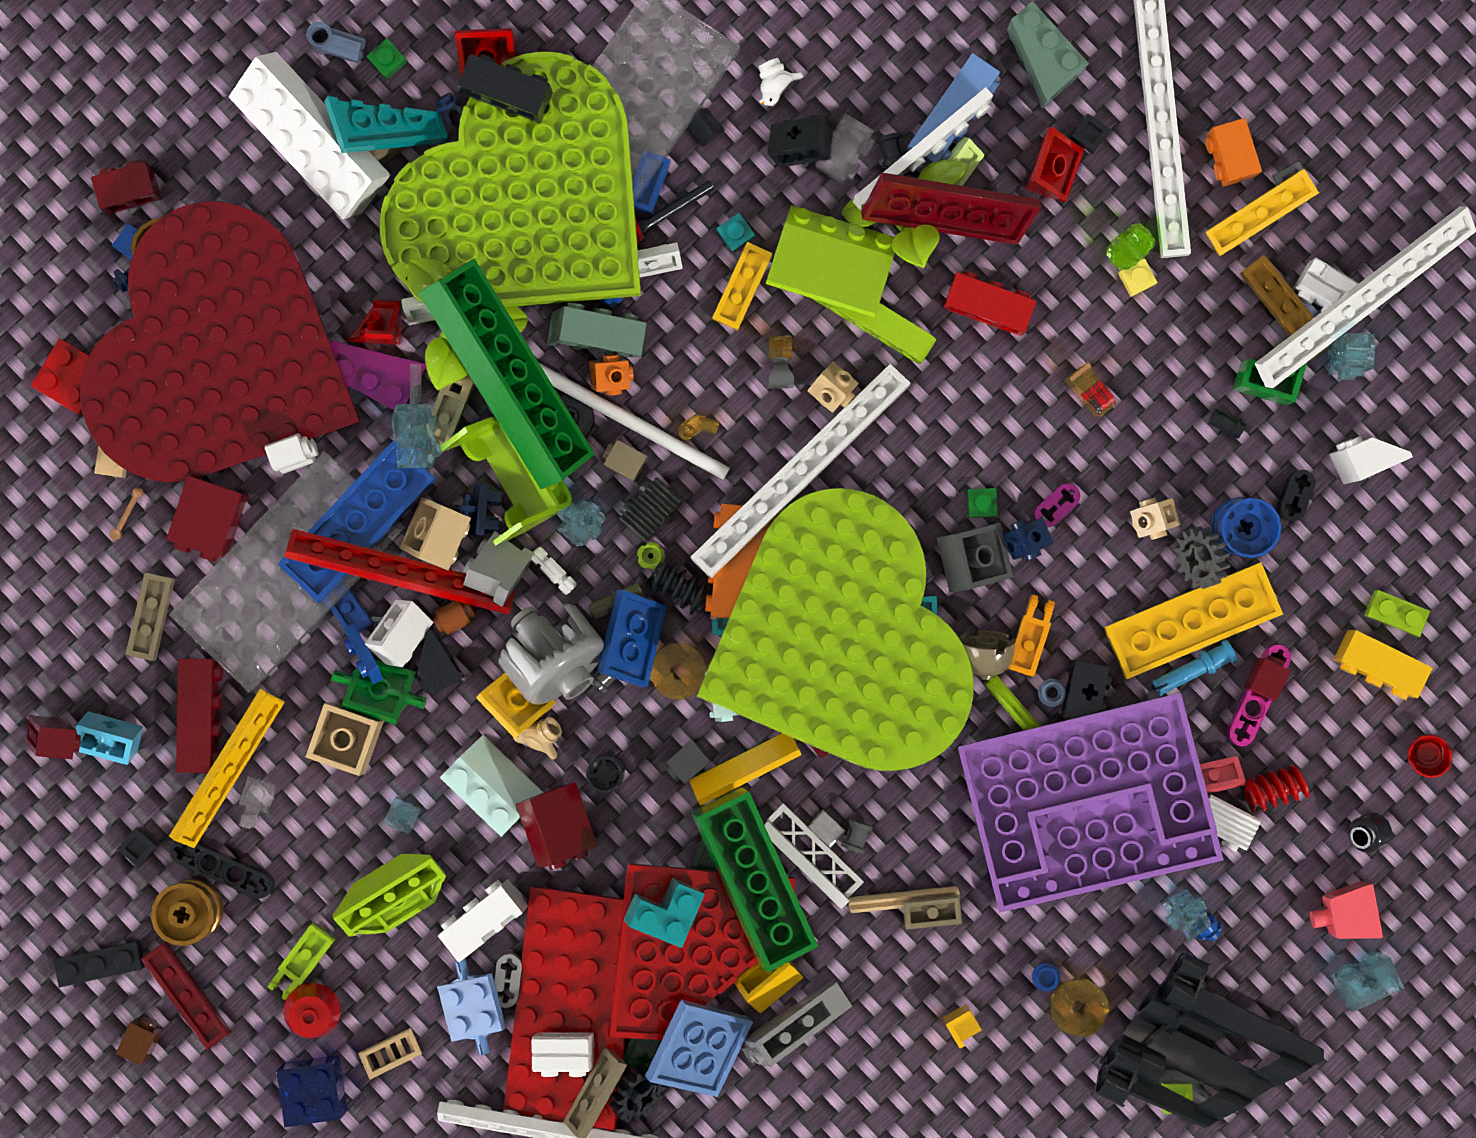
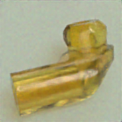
(695, 425)

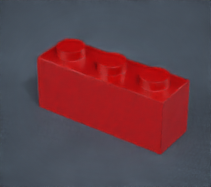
(989, 303)

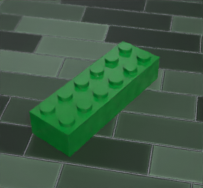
(754, 879)

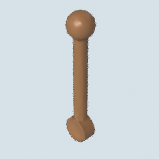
(116, 534)

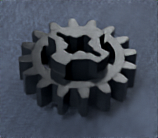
(635, 1094)

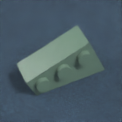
(1045, 52)
(597, 331)

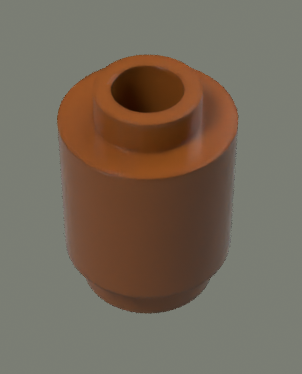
(453, 616)

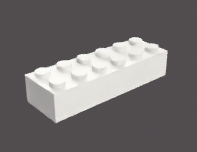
(303, 133)

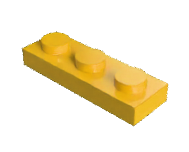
(742, 286)

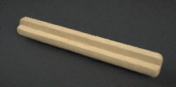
(895, 900)

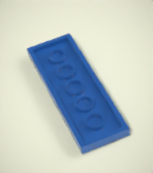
(362, 516)

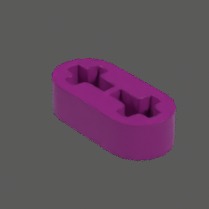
(1061, 510)

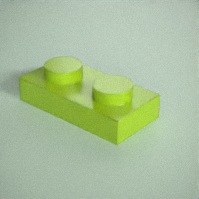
(1397, 613)

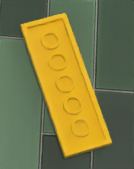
(1193, 621)

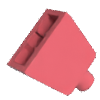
(1349, 912)

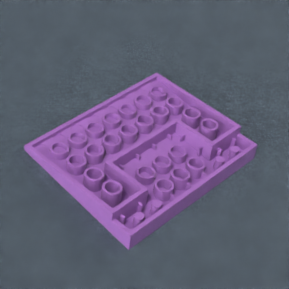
(1090, 803)

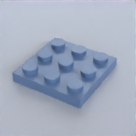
(699, 1048)

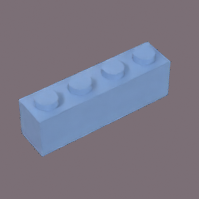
(970, 81)

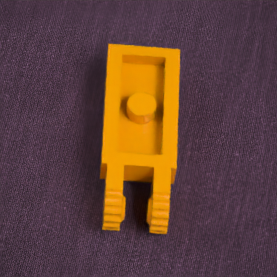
(1031, 638)

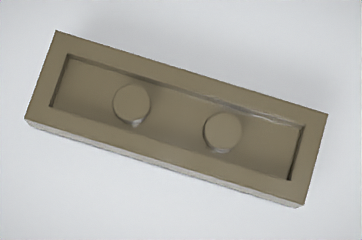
(150, 616)
(595, 1093)

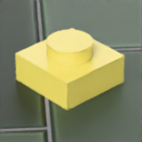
(1137, 278)

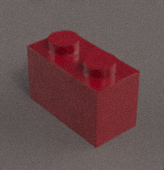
(126, 187)

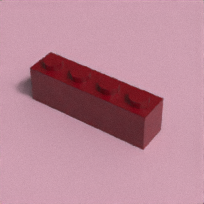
(198, 714)
(52, 737)

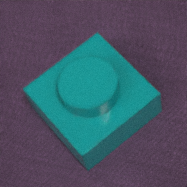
(735, 232)

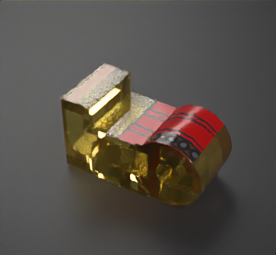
(1090, 390)

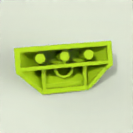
(390, 895)

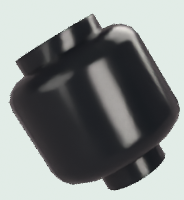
(1370, 832)

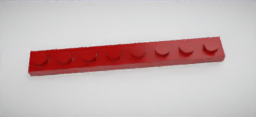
(388, 569)

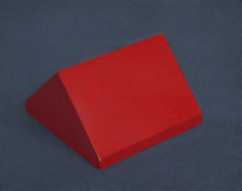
(495, 43)
(1054, 166)

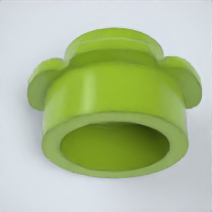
(644, 551)

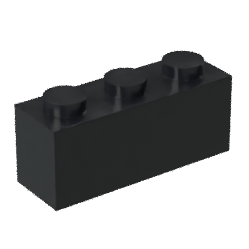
(505, 87)

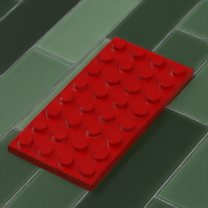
(564, 989)

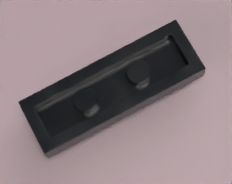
(98, 963)

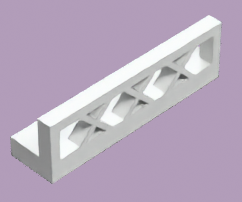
(798, 858)

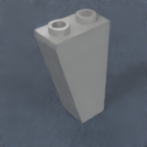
(795, 1025)

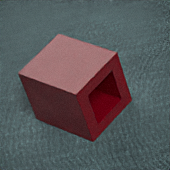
(1267, 678)

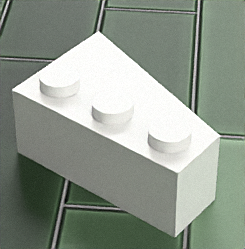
(482, 919)

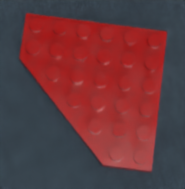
(657, 974)

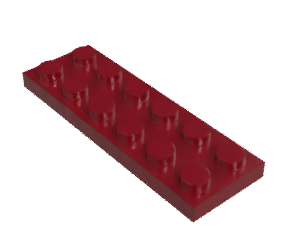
(950, 208)

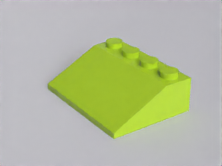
(832, 261)

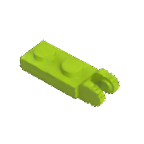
(303, 958)

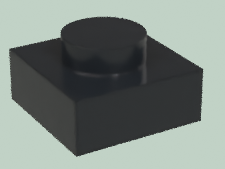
(1090, 133)
(138, 847)

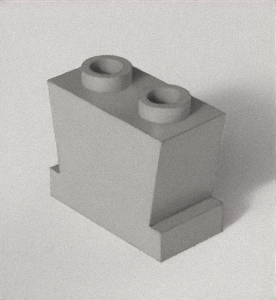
(497, 568)

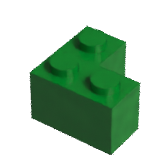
(1250, 382)

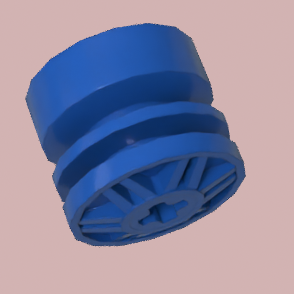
(1261, 531)

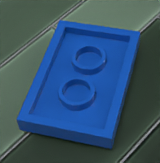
(631, 638)

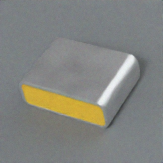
(826, 828)

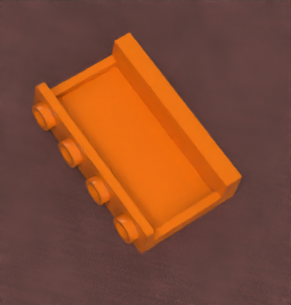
(730, 579)

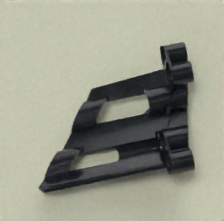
(1178, 1032)

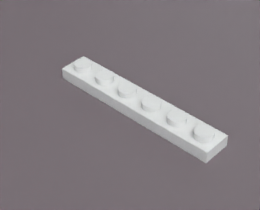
(933, 142)

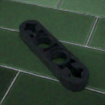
(220, 872)

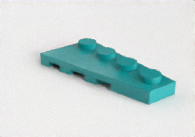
(381, 127)

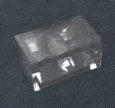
(848, 144)

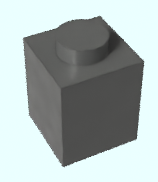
(687, 762)

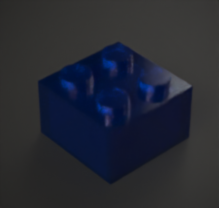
(311, 1091)

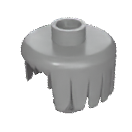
(552, 665)

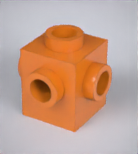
(602, 370)

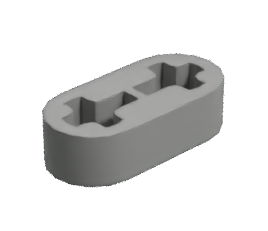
(514, 980)

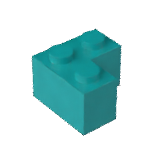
(671, 918)

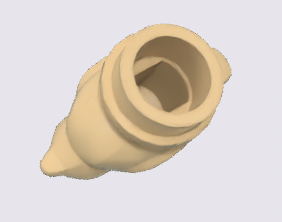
(542, 736)

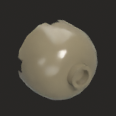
(989, 652)

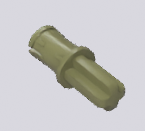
(604, 606)

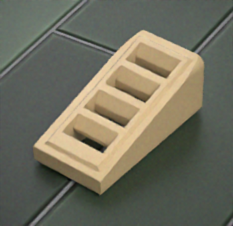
(367, 1063)

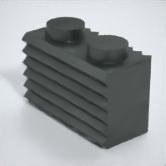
(650, 508)

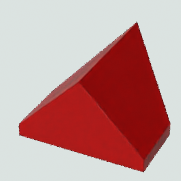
(380, 324)

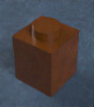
(139, 1040)

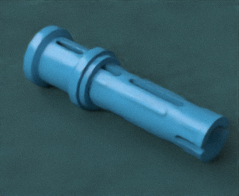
(1206, 662)

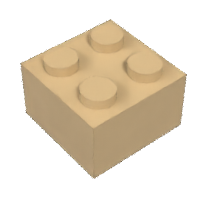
(435, 533)
(344, 739)

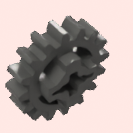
(1201, 557)

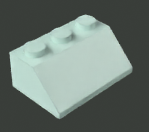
(490, 784)

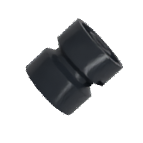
(605, 773)

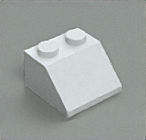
(1363, 458)

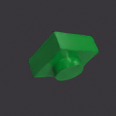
(386, 58)
(982, 503)

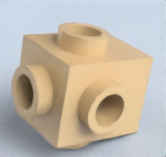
(833, 387)
(1155, 518)

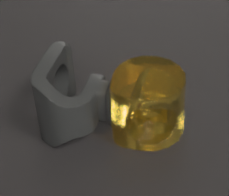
(780, 353)

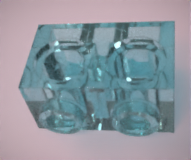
(1352, 355)
(410, 436)

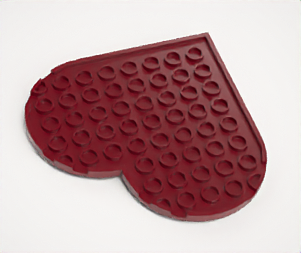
(216, 351)

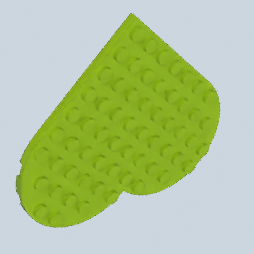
(528, 200)
(837, 639)

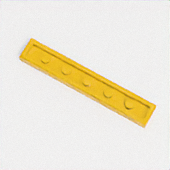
(226, 768)

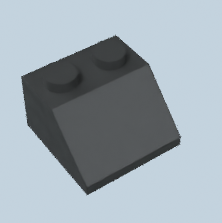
(974, 557)

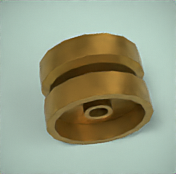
(177, 901)

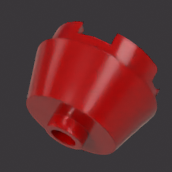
(312, 1010)

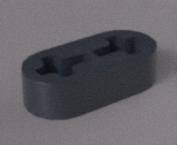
(1302, 497)

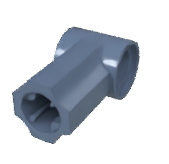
(337, 44)

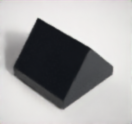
(704, 127)

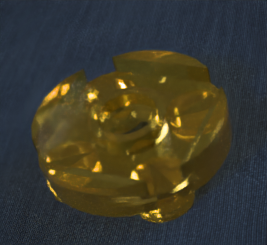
(687, 684)
(1094, 1013)

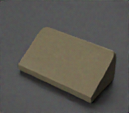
(932, 912)

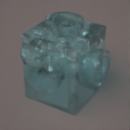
(581, 522)
(1187, 914)

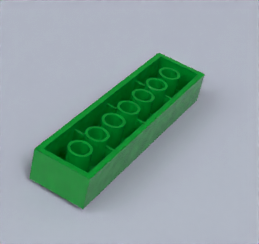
(507, 373)

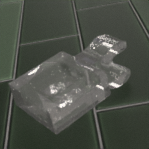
(257, 797)

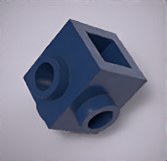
(1027, 539)

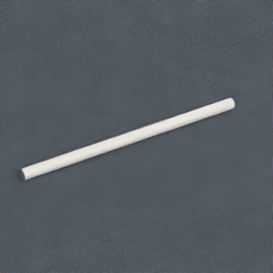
(636, 424)

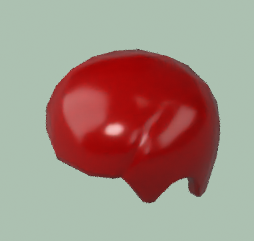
(1430, 756)

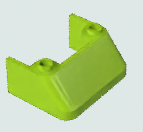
(530, 503)

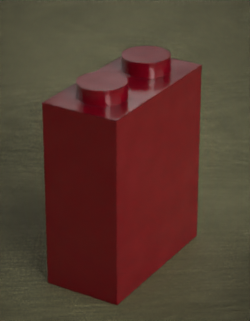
(206, 519)
(557, 826)

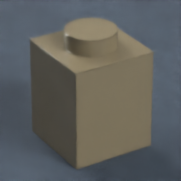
(624, 460)

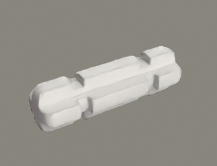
(553, 571)

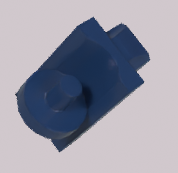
(481, 498)

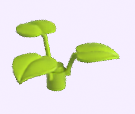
(915, 243)
(440, 358)

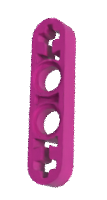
(1264, 704)

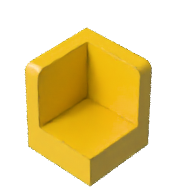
(961, 1024)

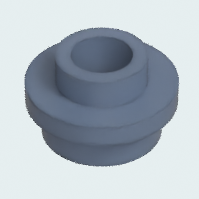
(1060, 692)

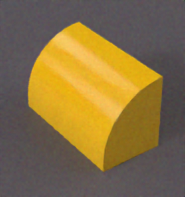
(764, 988)

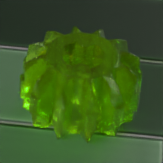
(1130, 246)

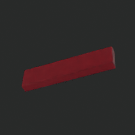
(186, 995)

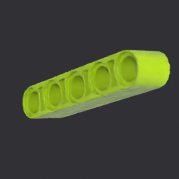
(890, 330)

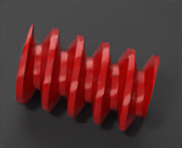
(1275, 787)

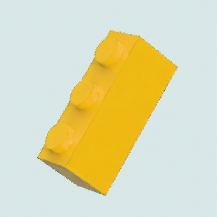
(1382, 665)

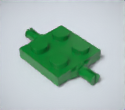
(383, 699)

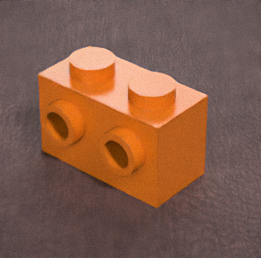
(1233, 152)

